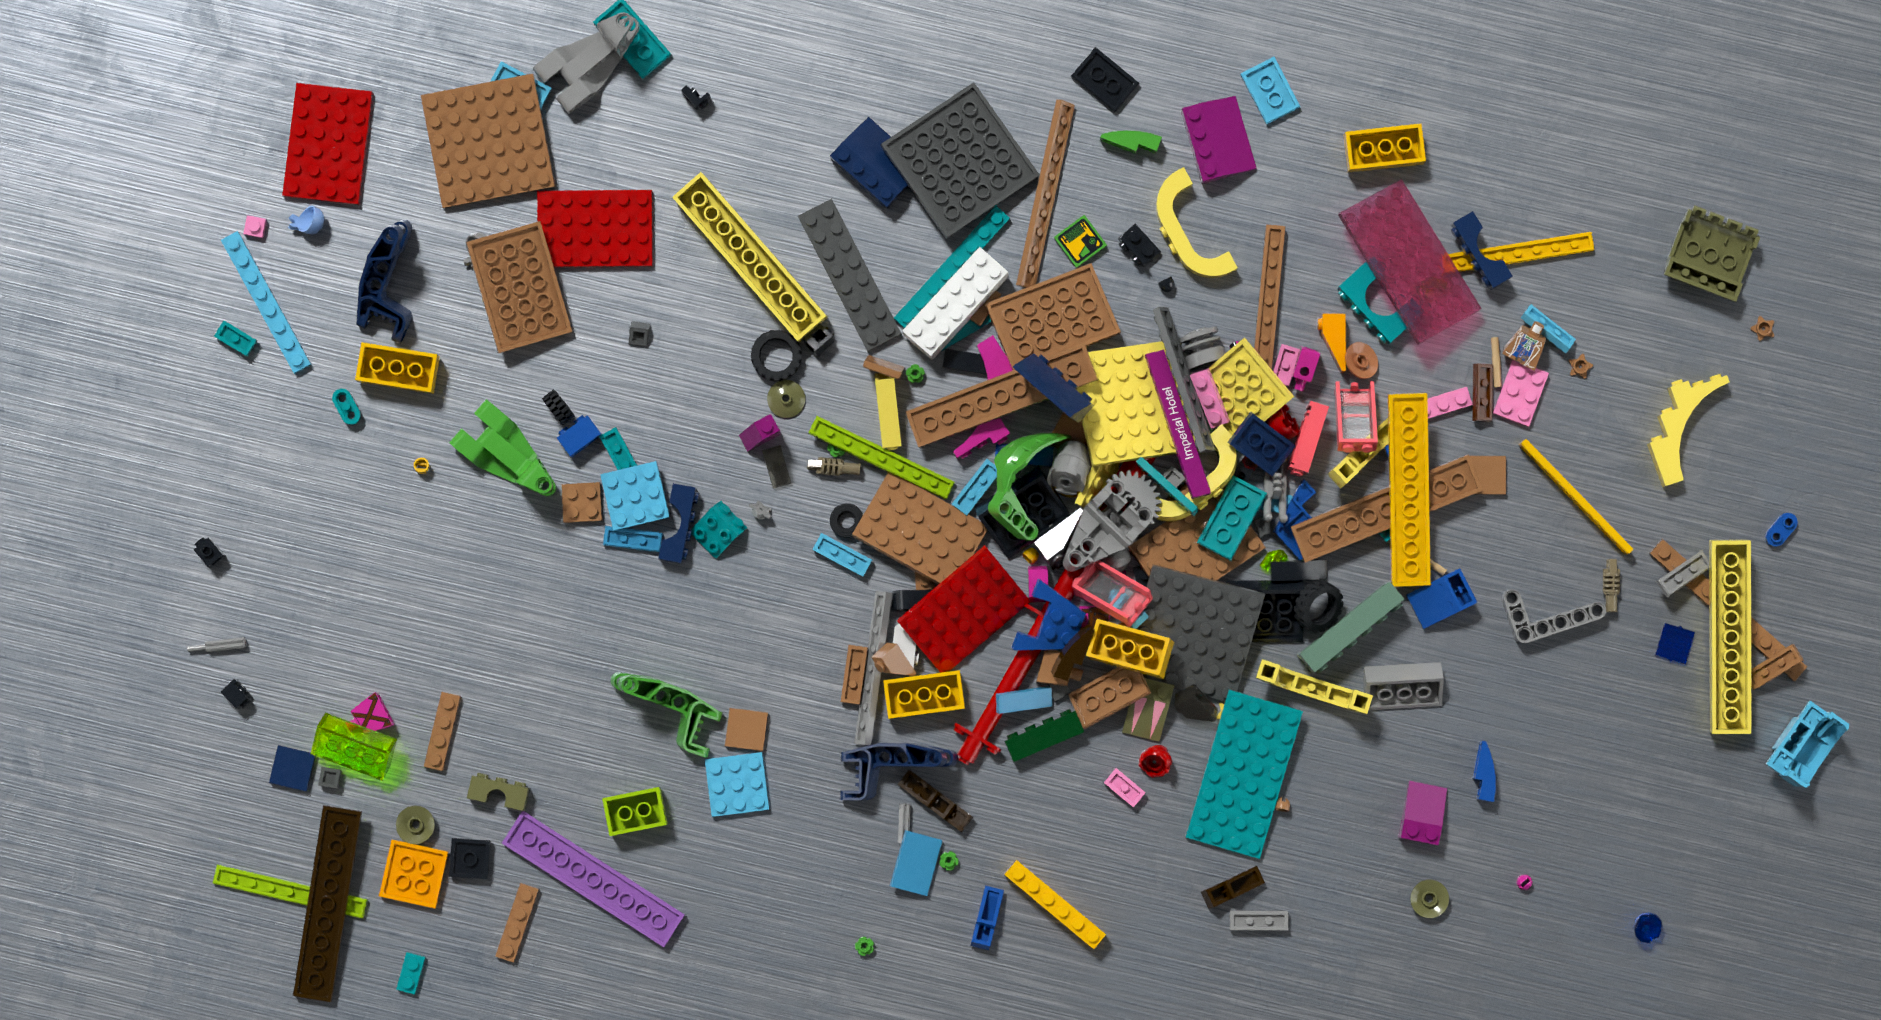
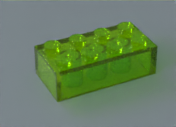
(353, 746)

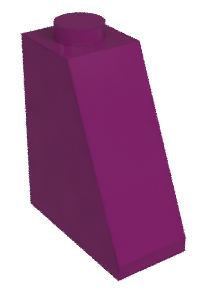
(759, 433)

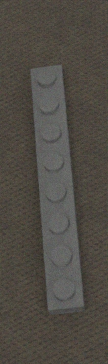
(1182, 375)

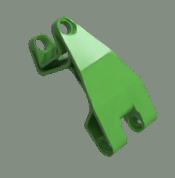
(504, 451)
(647, 688)

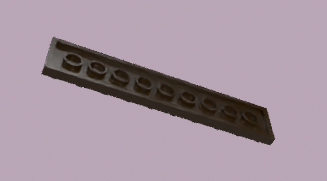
(327, 903)

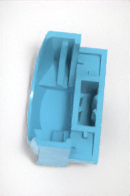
(1806, 744)

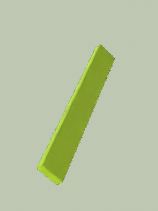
(881, 457)
(276, 888)

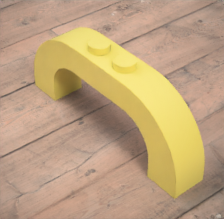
(1179, 243)
(1356, 460)
(1216, 480)
(1314, 688)

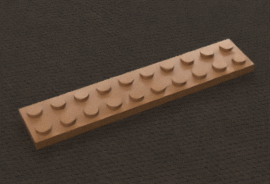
(993, 399)
(1372, 512)

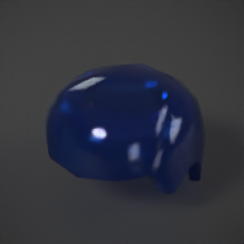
(1647, 927)

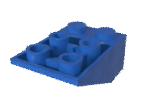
(1441, 598)

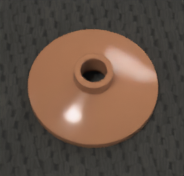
(1361, 360)

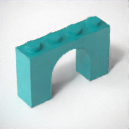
(1354, 291)

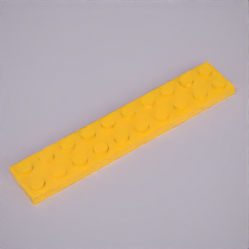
(1409, 489)

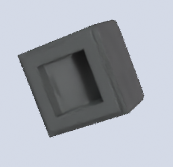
(639, 333)

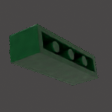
(1043, 736)

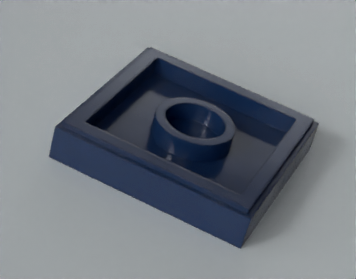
(292, 768)

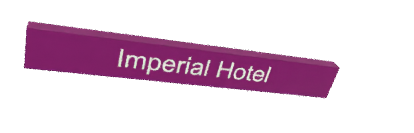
(1177, 424)

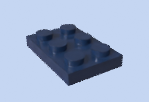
(1261, 444)

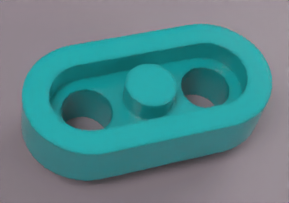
(346, 407)

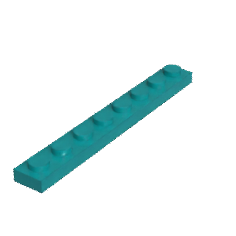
(977, 238)

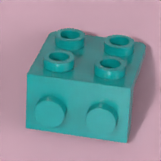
(718, 529)

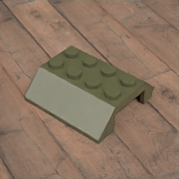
(1711, 253)

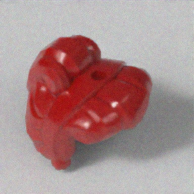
(1163, 761)

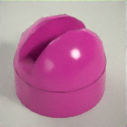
(1521, 879)

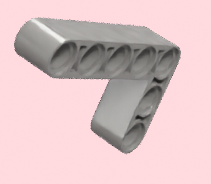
(1551, 628)

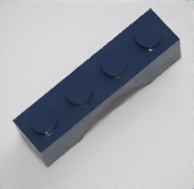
(1493, 272)
(683, 499)

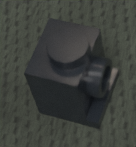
(819, 333)
(215, 552)
(236, 694)

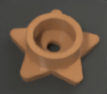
(1758, 328)
(1580, 361)

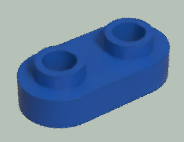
(1780, 528)

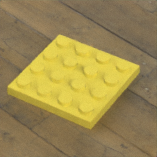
(1247, 385)

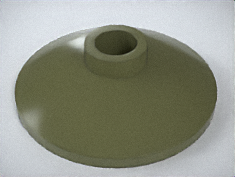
(795, 403)
(405, 827)
(1439, 901)

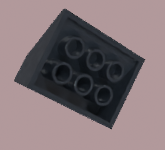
(1040, 504)
(1277, 612)

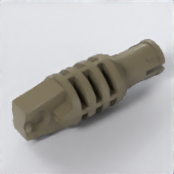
(833, 467)
(1611, 584)

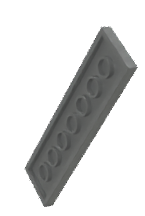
(849, 275)

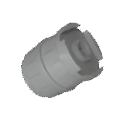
(1070, 468)

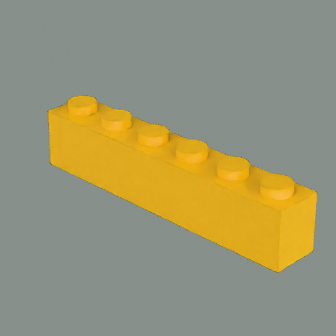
(1055, 904)

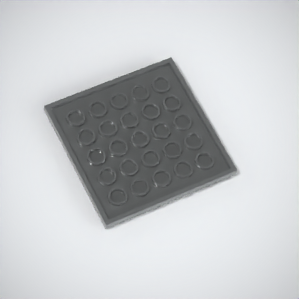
(960, 160)
(1209, 629)

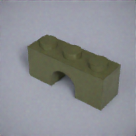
(515, 794)

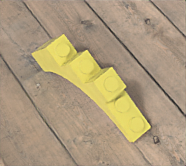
(1672, 422)

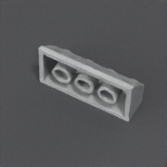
(1404, 685)

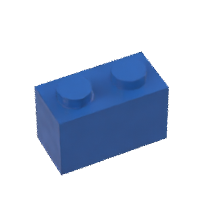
(579, 435)

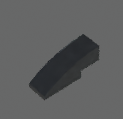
(1298, 570)

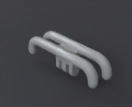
(1276, 489)

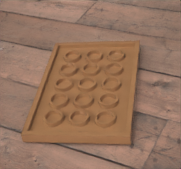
(519, 286)
(1053, 316)
(919, 529)
(1176, 547)

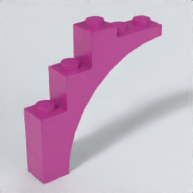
(996, 365)

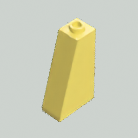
(887, 411)

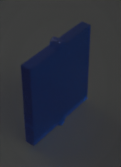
(1674, 643)

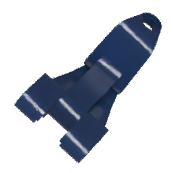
(374, 300)
(871, 760)

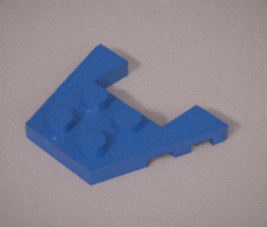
(1295, 514)
(1059, 623)

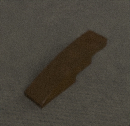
(935, 800)

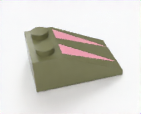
(1147, 716)

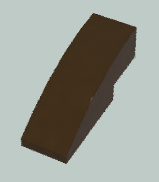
(1073, 653)
(1232, 887)

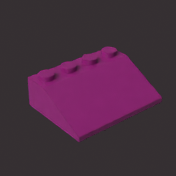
(1218, 139)

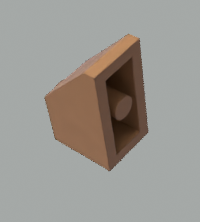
(892, 660)

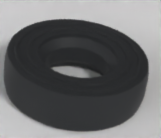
(836, 514)

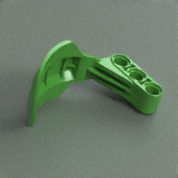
(1008, 463)

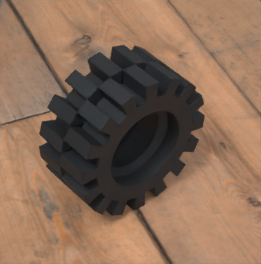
(558, 407)

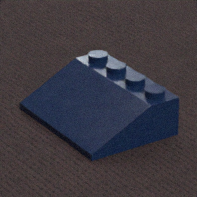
(868, 164)
(1054, 387)

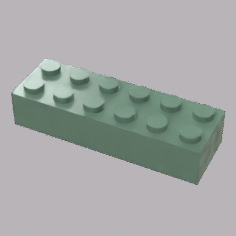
(1350, 627)

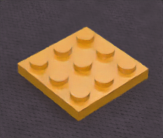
(413, 873)

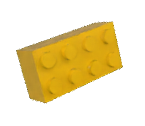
(1384, 148)
(397, 368)
(1130, 648)
(924, 694)

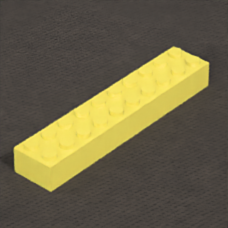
(750, 256)
(1730, 636)

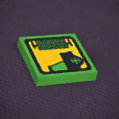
(1080, 241)

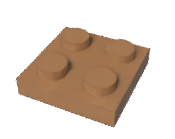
(581, 502)

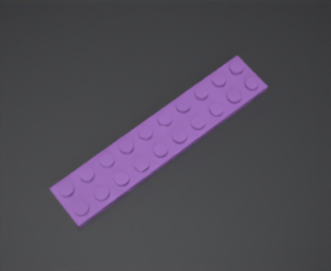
(593, 878)

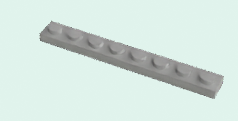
(872, 676)

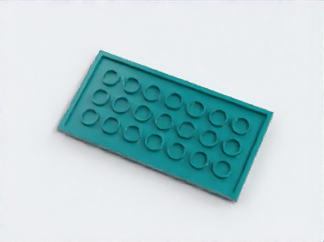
(1244, 774)

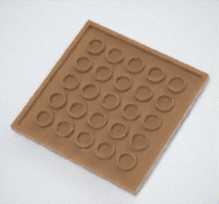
(488, 140)

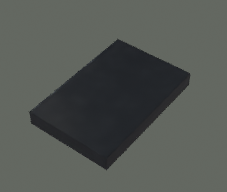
(1105, 79)

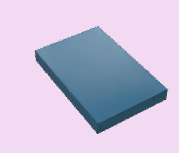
(916, 863)

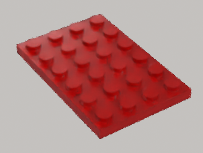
(327, 143)
(597, 227)
(963, 610)

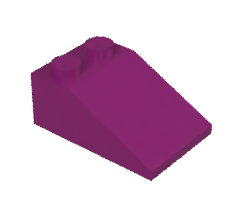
(1423, 813)

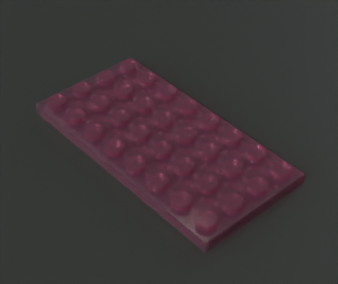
(1409, 261)

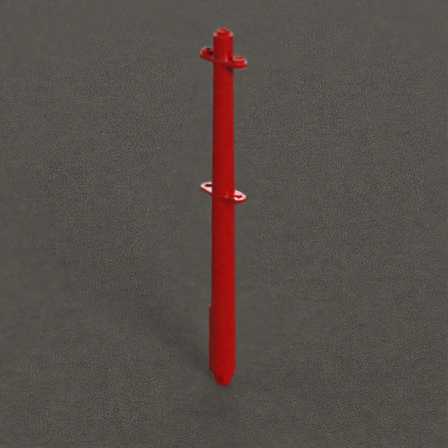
(1024, 658)

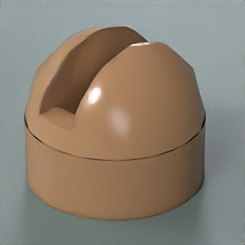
(1283, 806)

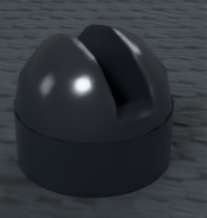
(1167, 285)

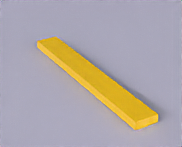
(1530, 250)
(1575, 496)

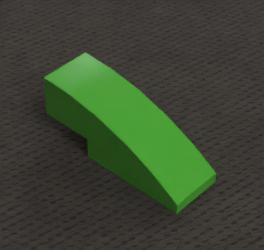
(1132, 140)

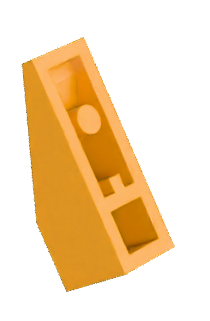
(1334, 335)

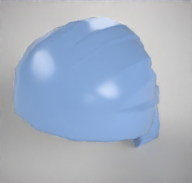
(308, 222)

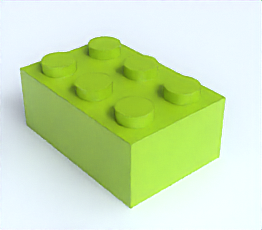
(634, 811)

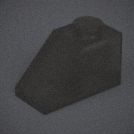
(776, 466)
(1195, 704)

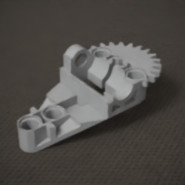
(1100, 532)

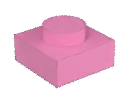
(255, 226)

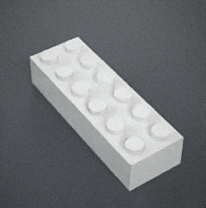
(955, 303)

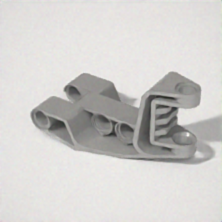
(588, 61)

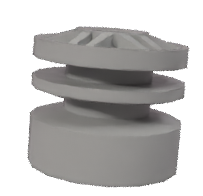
(1202, 347)

